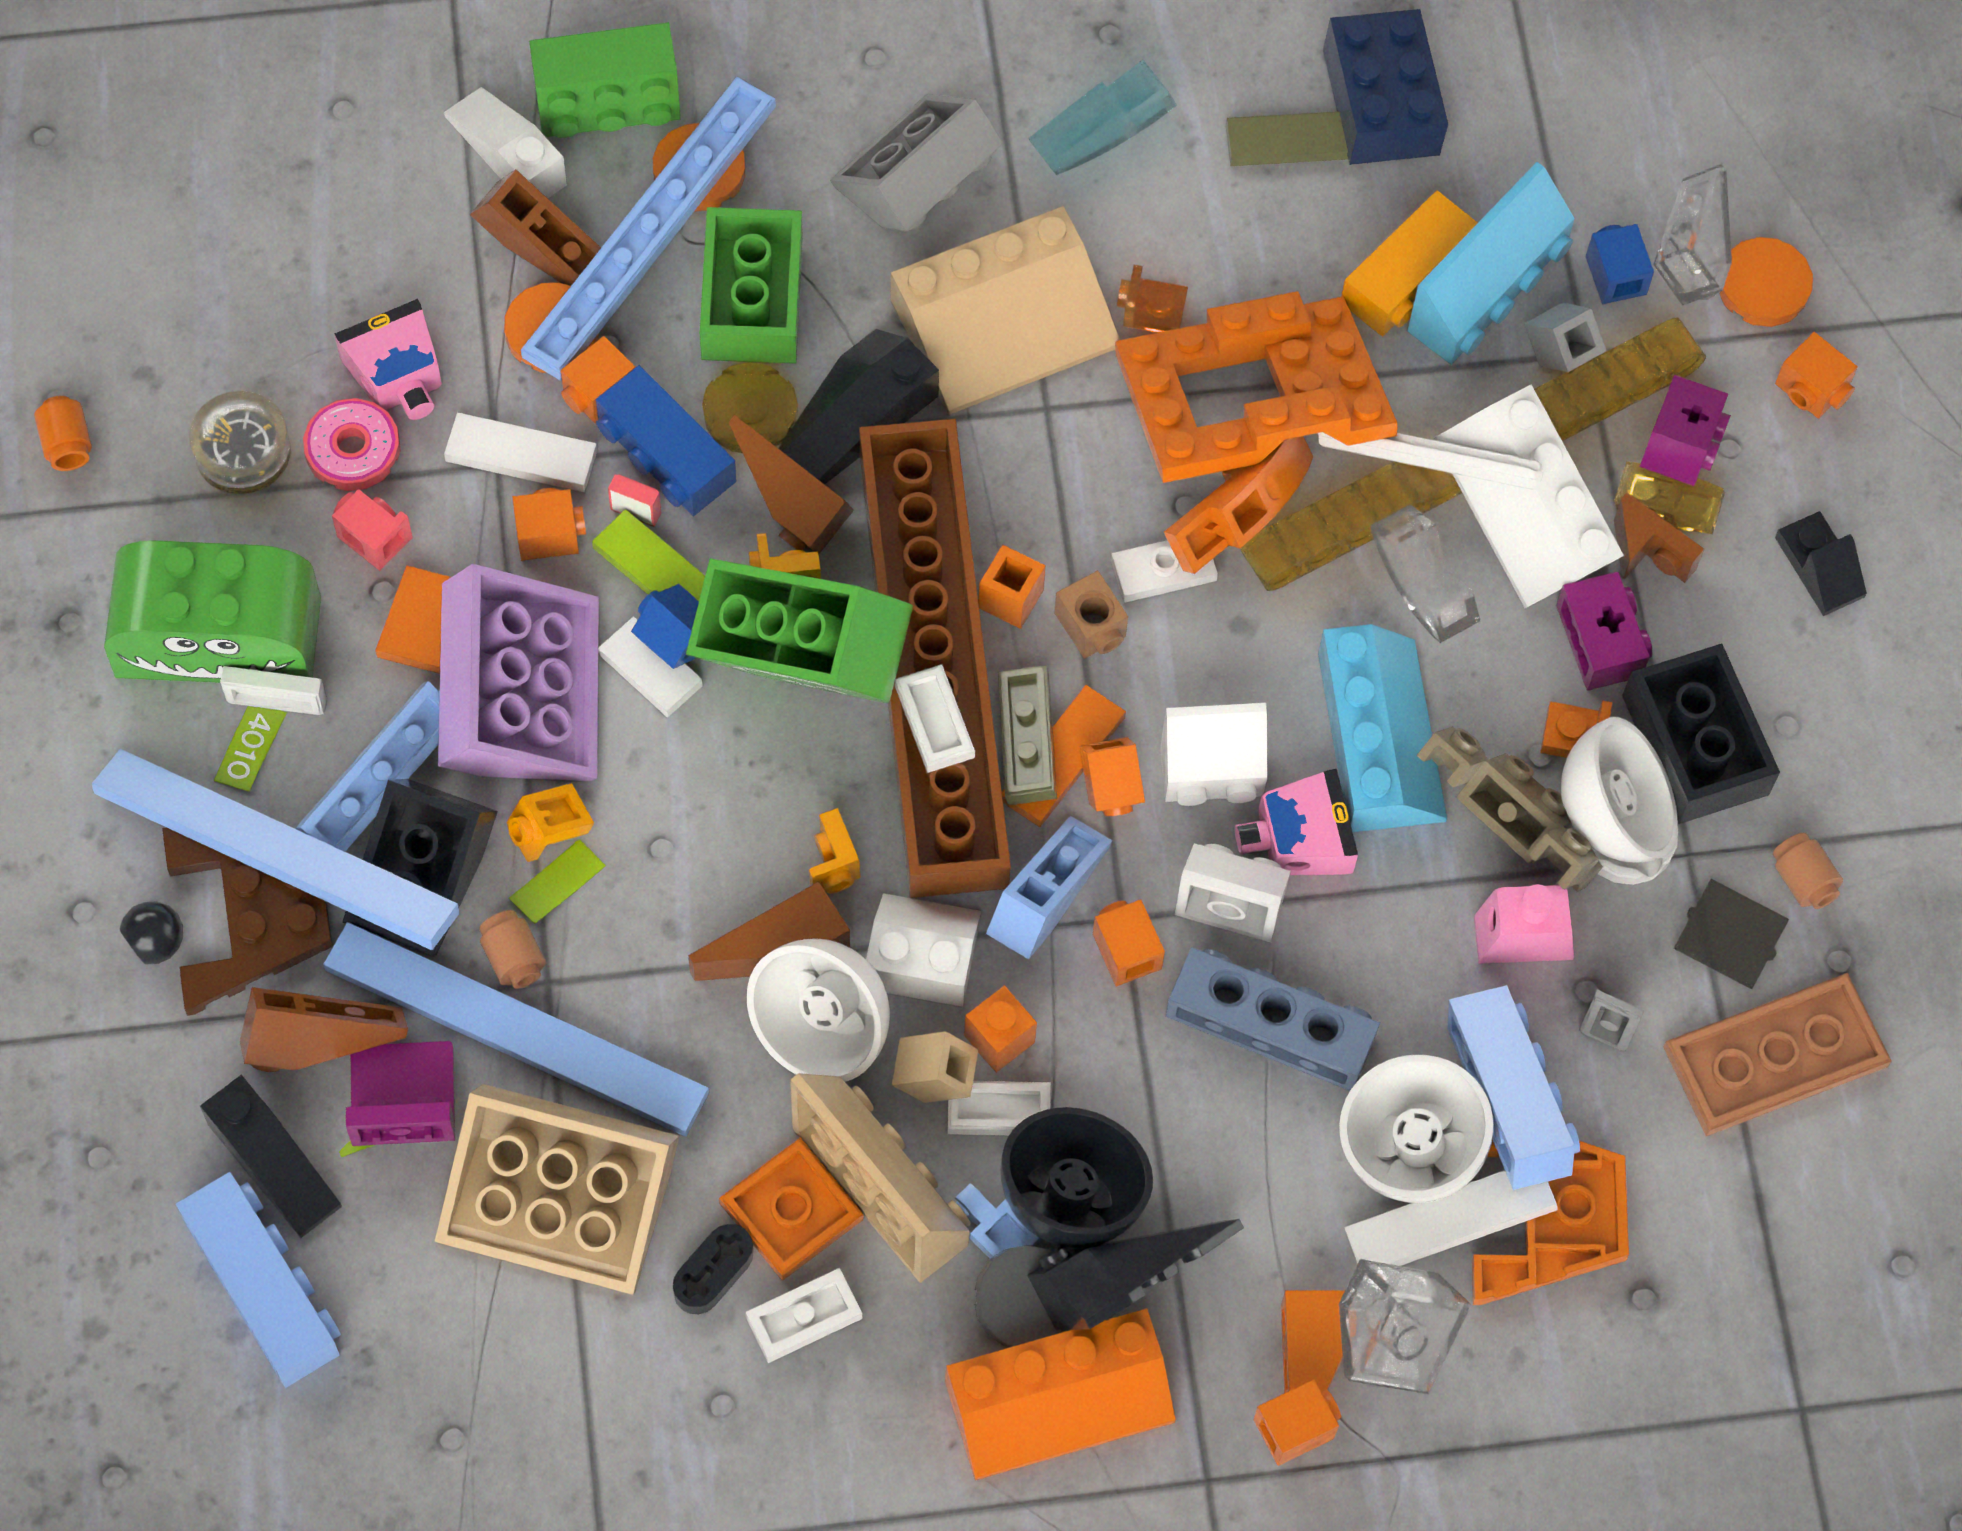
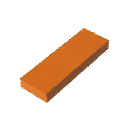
(1086, 721)

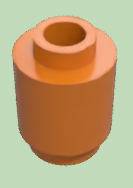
(63, 433)

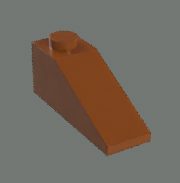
(535, 228)
(794, 496)
(800, 917)
(306, 1029)

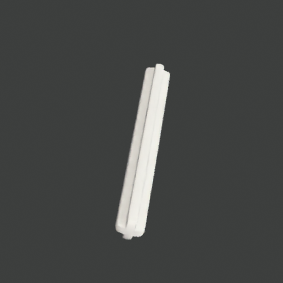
(1447, 458)

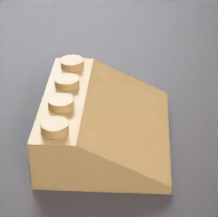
(1005, 309)
(877, 1173)
(556, 1188)

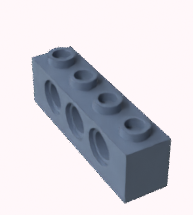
(1286, 1042)

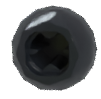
(152, 931)

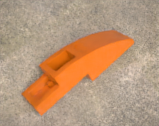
(1239, 505)

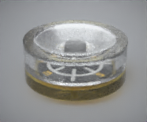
(240, 442)

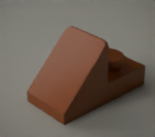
(1646, 533)

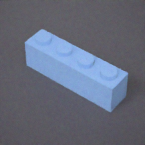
(1525, 1108)
(258, 1278)

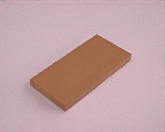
(1776, 1054)

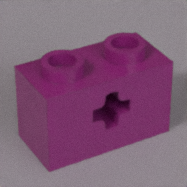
(1685, 430)
(1603, 630)

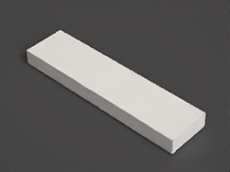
(1448, 1222)

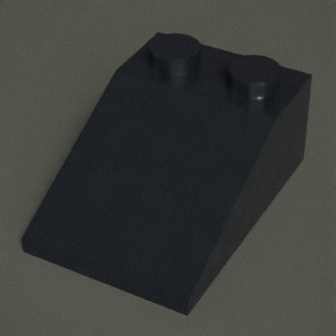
(427, 841)

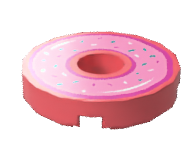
(351, 419)

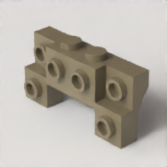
(1514, 805)

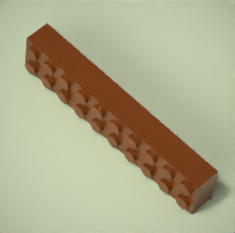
(925, 558)

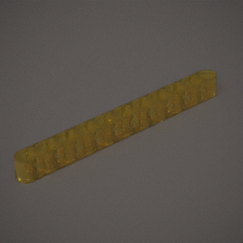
(1572, 403)

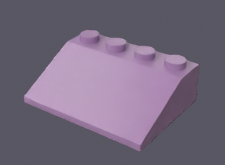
(518, 677)

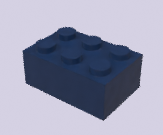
(1385, 86)

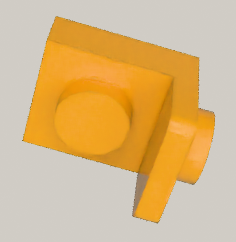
(791, 562)
(548, 819)
(837, 851)

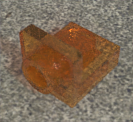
(1151, 303)

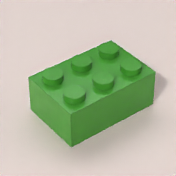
(605, 80)
(751, 285)

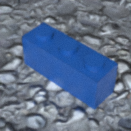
(665, 441)

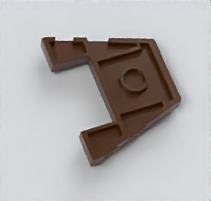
(267, 923)

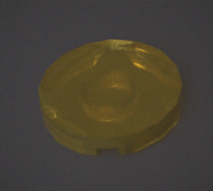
(756, 397)

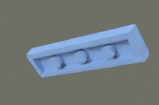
(391, 755)

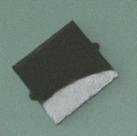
(1731, 933)

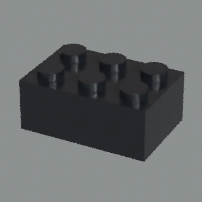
(1702, 732)

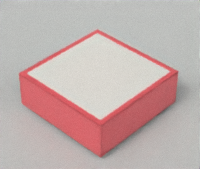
(636, 498)

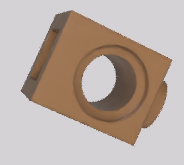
(1087, 597)

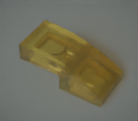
(1677, 502)

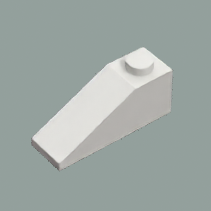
(508, 141)

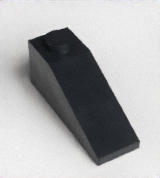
(269, 1155)

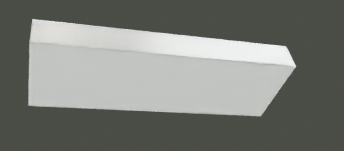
(520, 452)

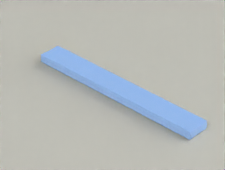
(648, 228)
(276, 849)
(516, 1029)

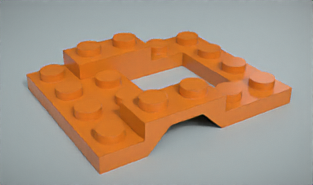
(1313, 359)

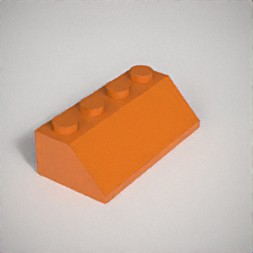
(1060, 1394)

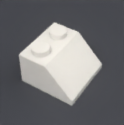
(1214, 753)
(1232, 891)
(923, 948)

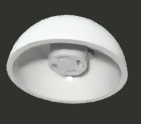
(1619, 793)
(819, 1008)
(1411, 1104)

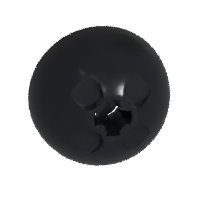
(1075, 1177)

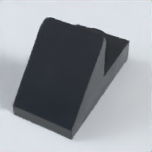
(1823, 562)

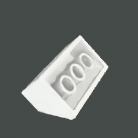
(1540, 533)

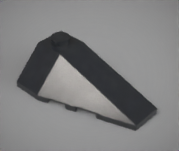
(870, 385)
(1101, 1280)

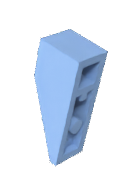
(1047, 887)

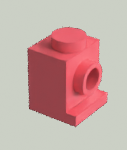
(371, 527)

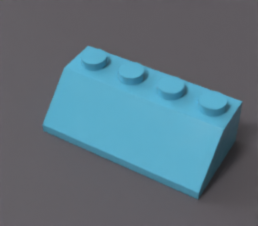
(1492, 266)
(1379, 728)

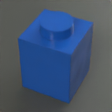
(1619, 263)
(667, 623)

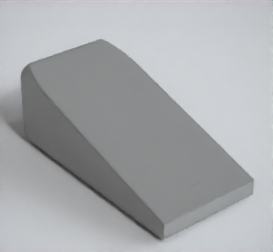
(1611, 1021)

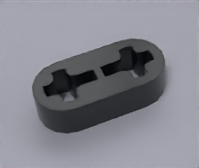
(704, 1261)

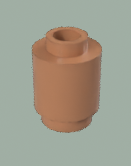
(1807, 871)
(511, 949)

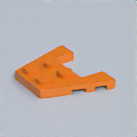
(1576, 1239)

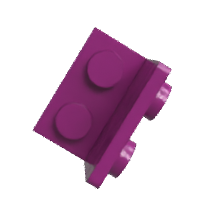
(402, 1094)

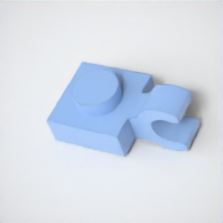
(996, 1227)

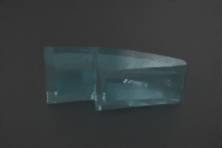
(1103, 119)

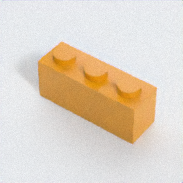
(1387, 281)

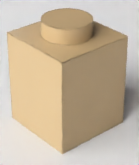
(935, 1067)

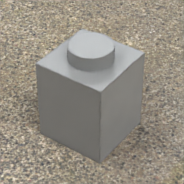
(1565, 337)

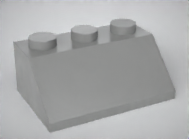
(919, 161)

